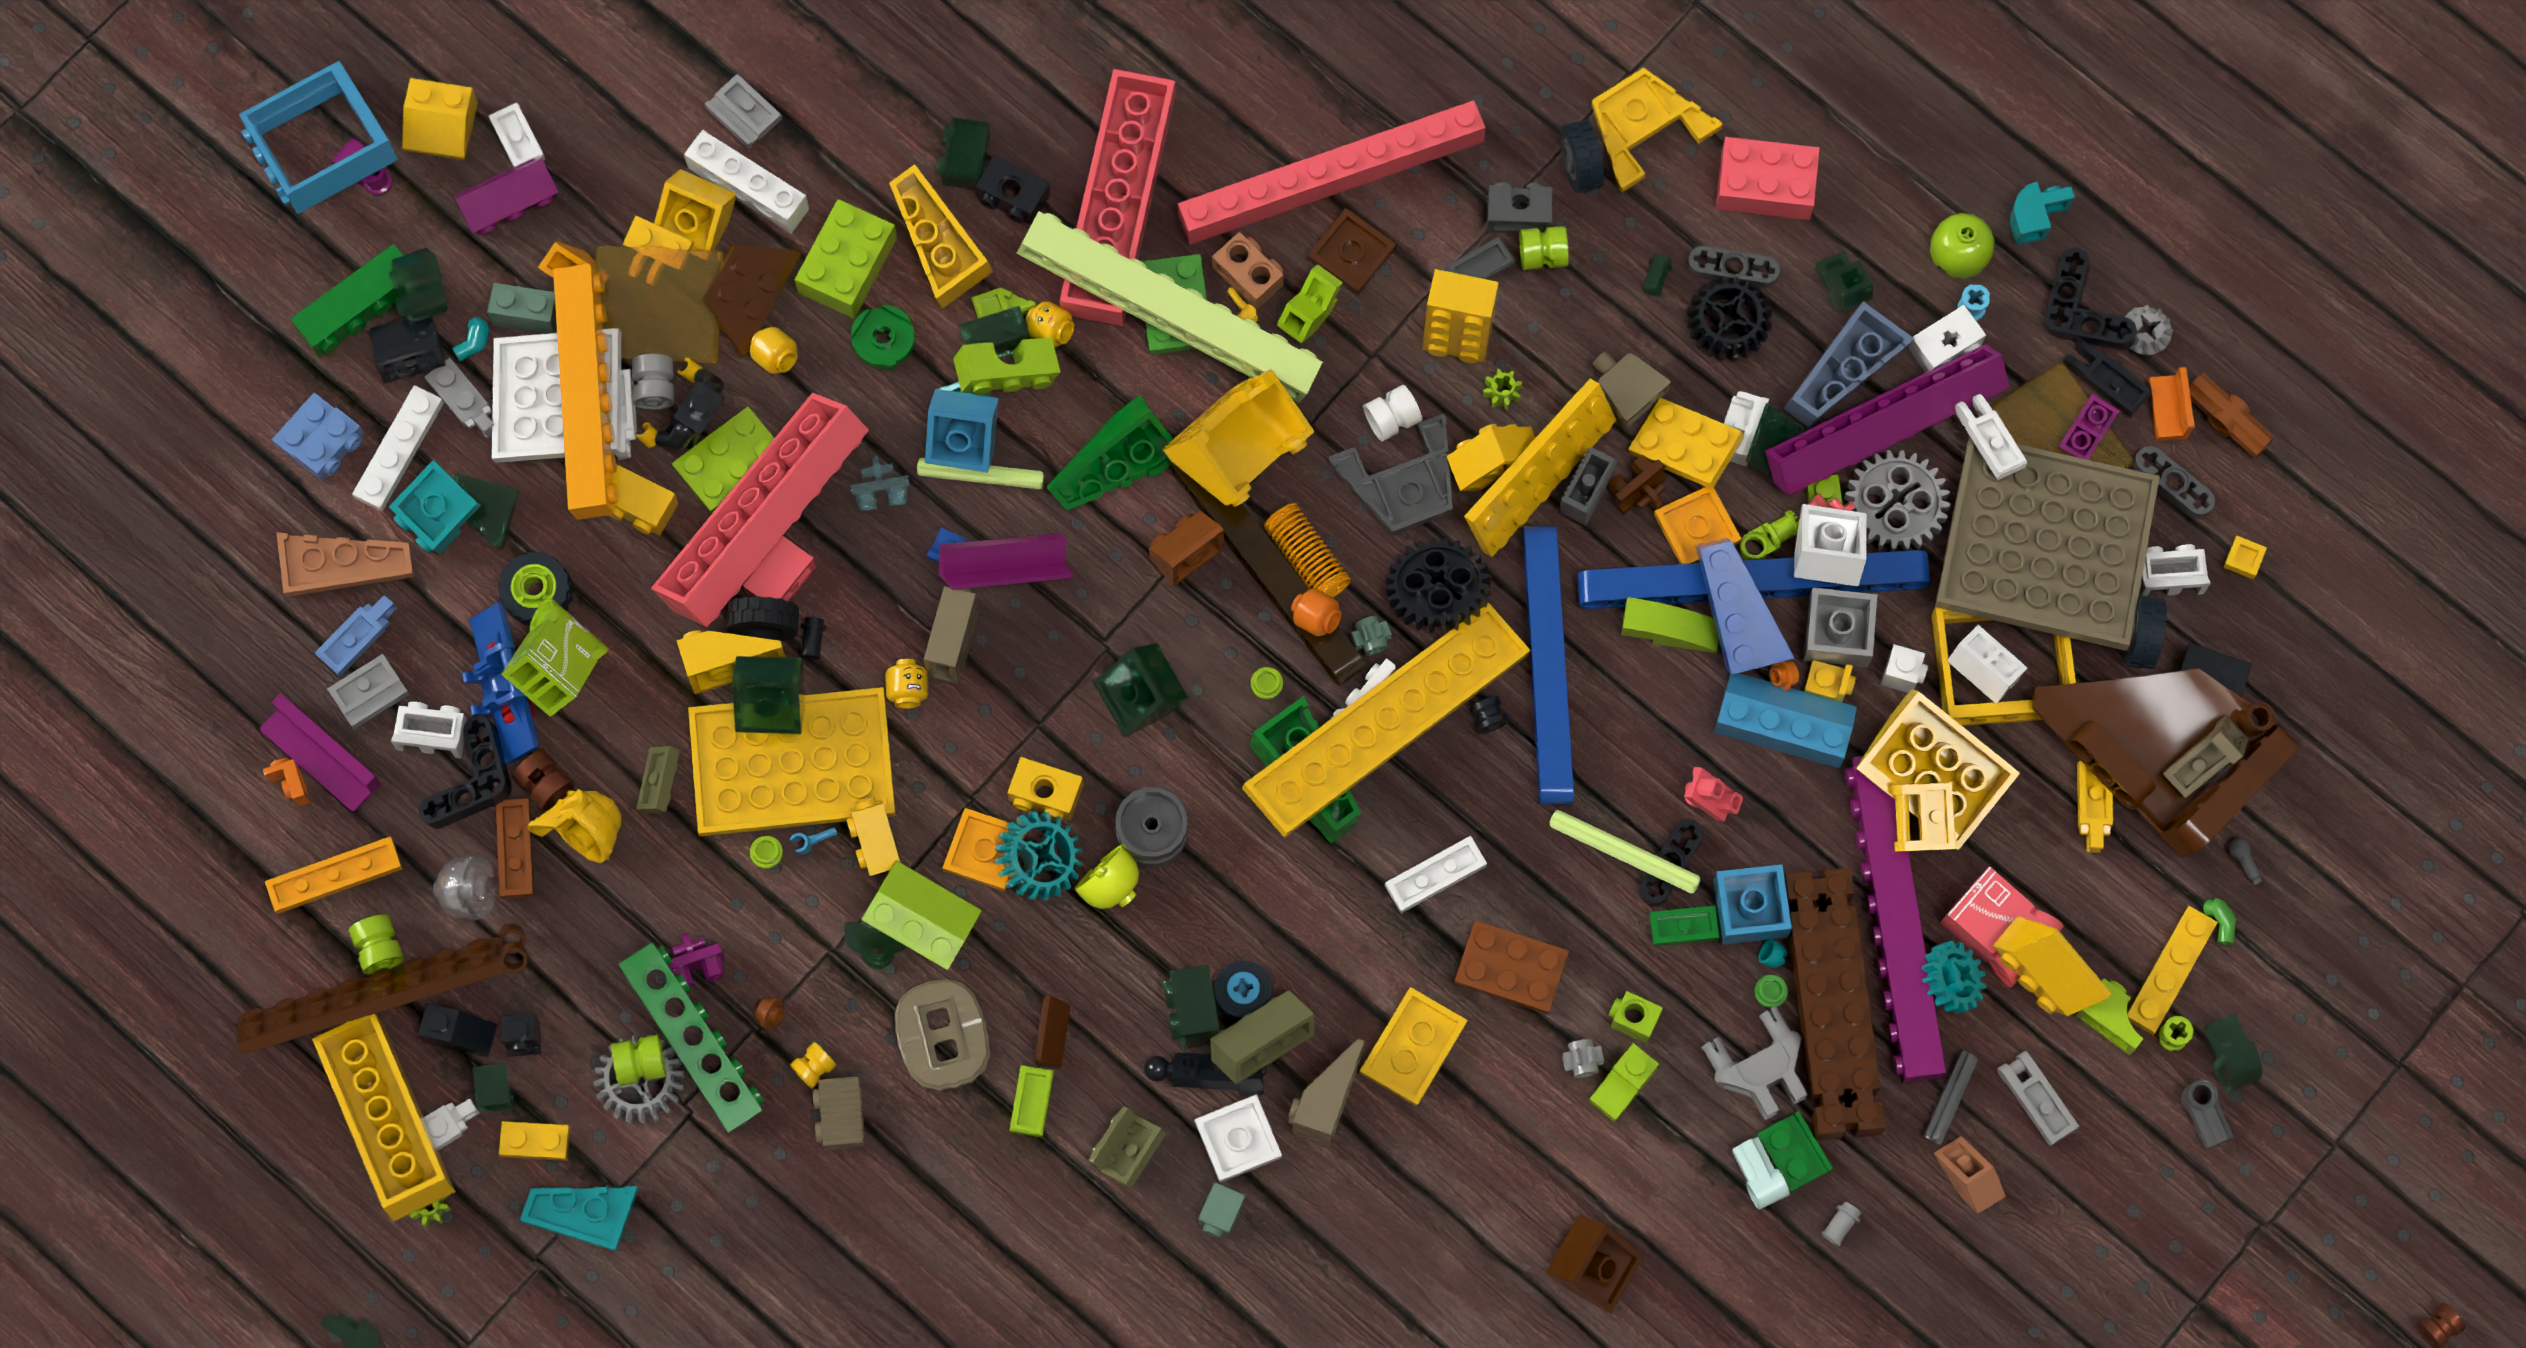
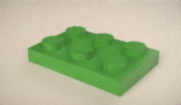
(1186, 273)

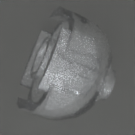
(464, 887)

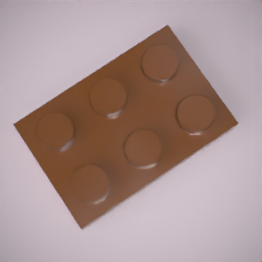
(1511, 967)

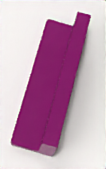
(1004, 561)
(319, 754)

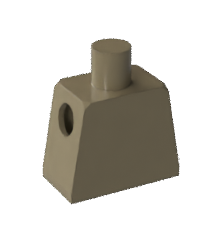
(1630, 386)

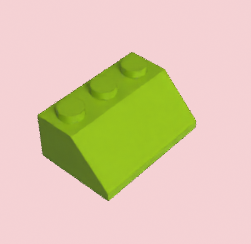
(921, 915)

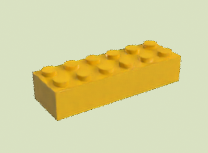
(383, 1116)

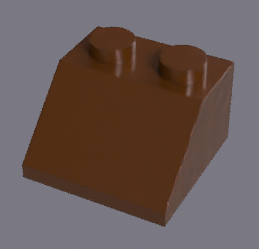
(1595, 1263)

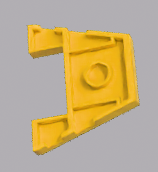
(1636, 112)

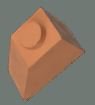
(1970, 1174)

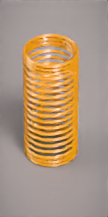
(1285, 519)

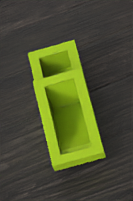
(1669, 625)

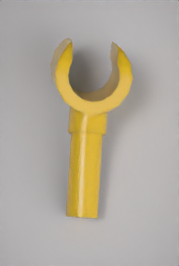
(1247, 310)

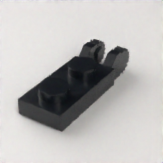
(2108, 378)

